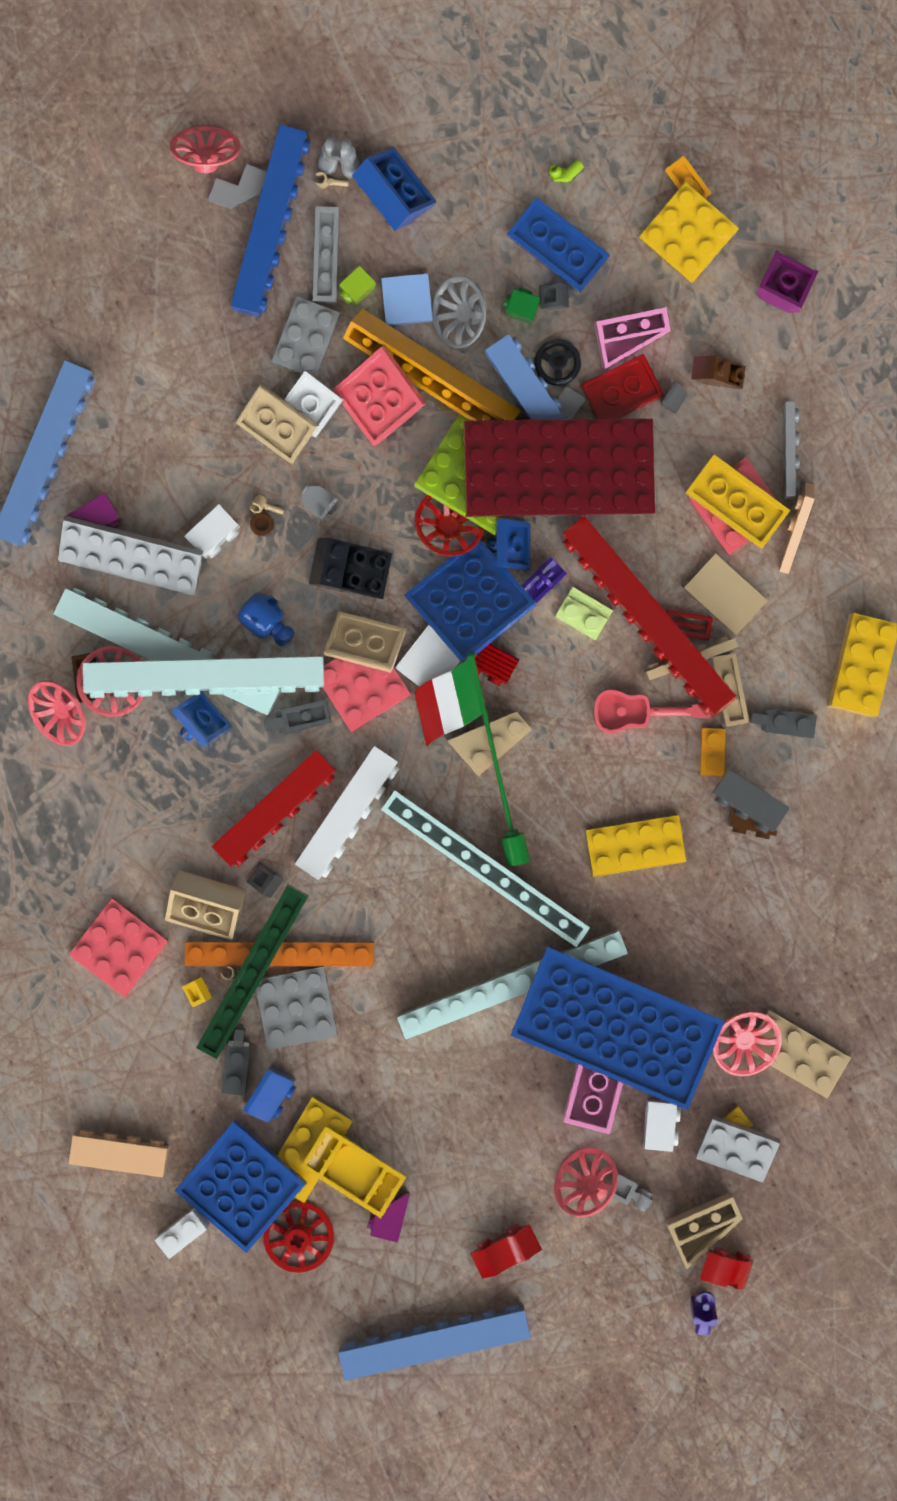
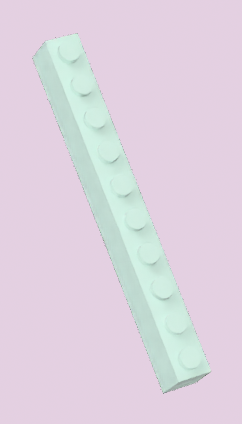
(145, 641)
(203, 675)
(485, 868)
(501, 988)

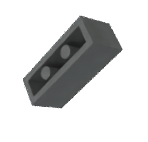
(749, 801)

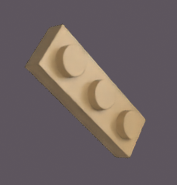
(728, 670)

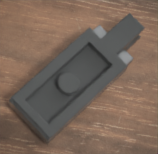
(300, 717)
(786, 723)
(236, 1064)

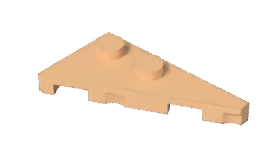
(797, 525)

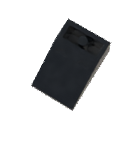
(350, 568)

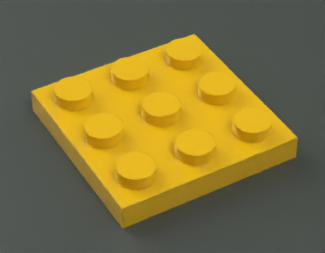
(688, 232)

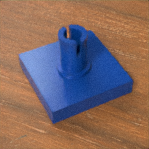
(512, 544)
(200, 720)

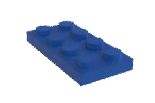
(558, 245)

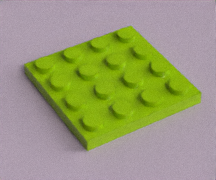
(445, 476)

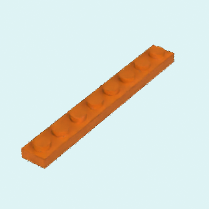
(288, 954)

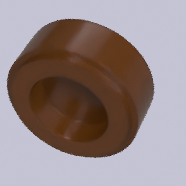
(262, 524)

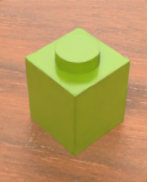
(357, 286)

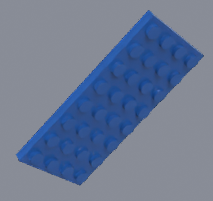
(617, 1028)

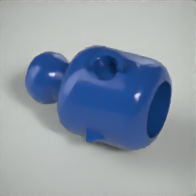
(264, 618)

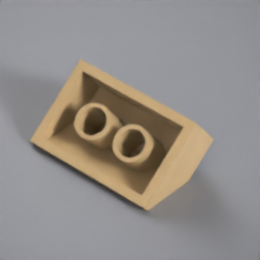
(205, 905)

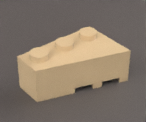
(475, 747)
(703, 1226)

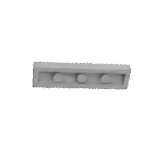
(326, 254)
(790, 459)

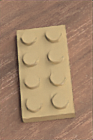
(804, 1056)

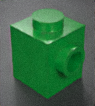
(521, 305)

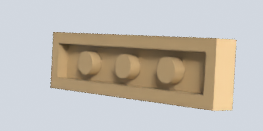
(722, 645)

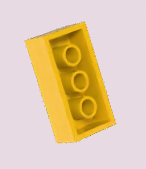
(863, 665)

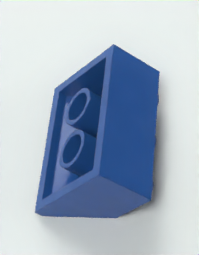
(393, 188)

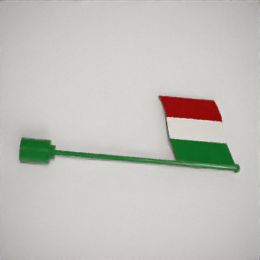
(453, 703)

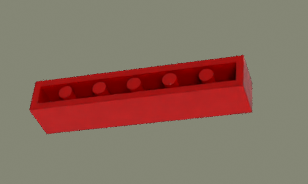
(274, 808)

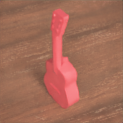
(618, 711)

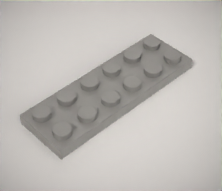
(130, 555)

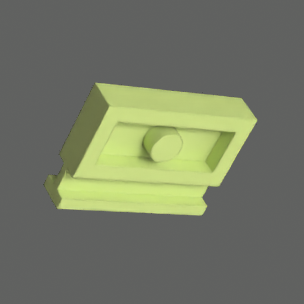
(584, 613)

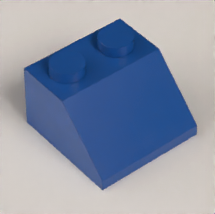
(269, 1094)

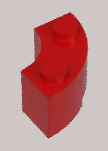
(505, 1251)
(726, 1268)

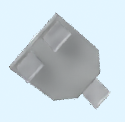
(318, 500)

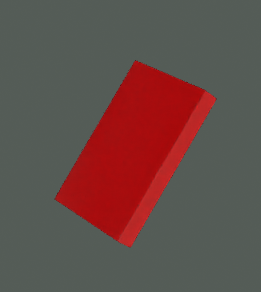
(622, 389)

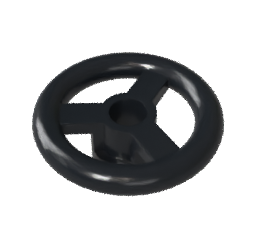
(541, 354)

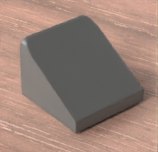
(554, 296)
(674, 397)
(265, 880)

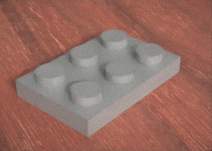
(306, 337)
(737, 1148)

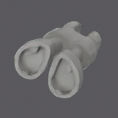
(337, 151)

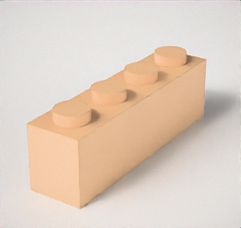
(119, 1154)

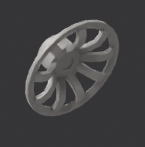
(465, 312)

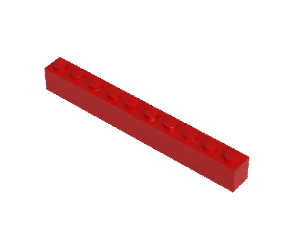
(648, 617)

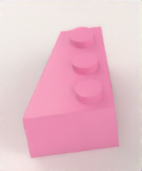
(628, 333)

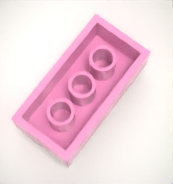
(592, 1100)

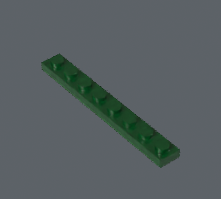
(252, 971)

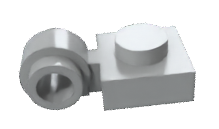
(626, 1190)

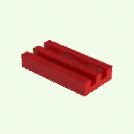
(709, 620)

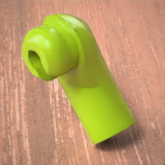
(562, 174)

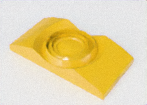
(353, 1171)

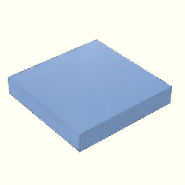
(407, 299)

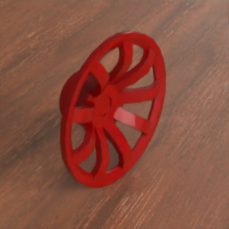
(447, 527)
(299, 1238)

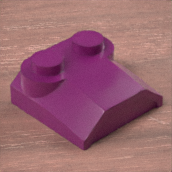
(786, 283)

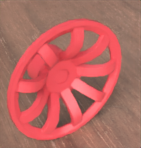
(205, 155)
(94, 707)
(63, 710)
(744, 1040)
(589, 1184)

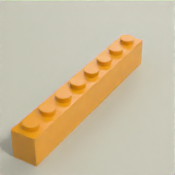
(429, 370)

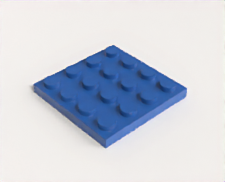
(470, 601)
(241, 1186)

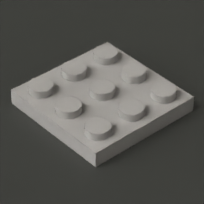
(296, 1008)

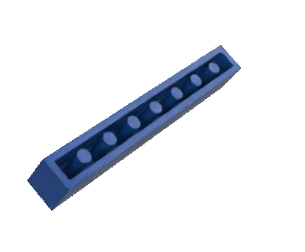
(270, 220)

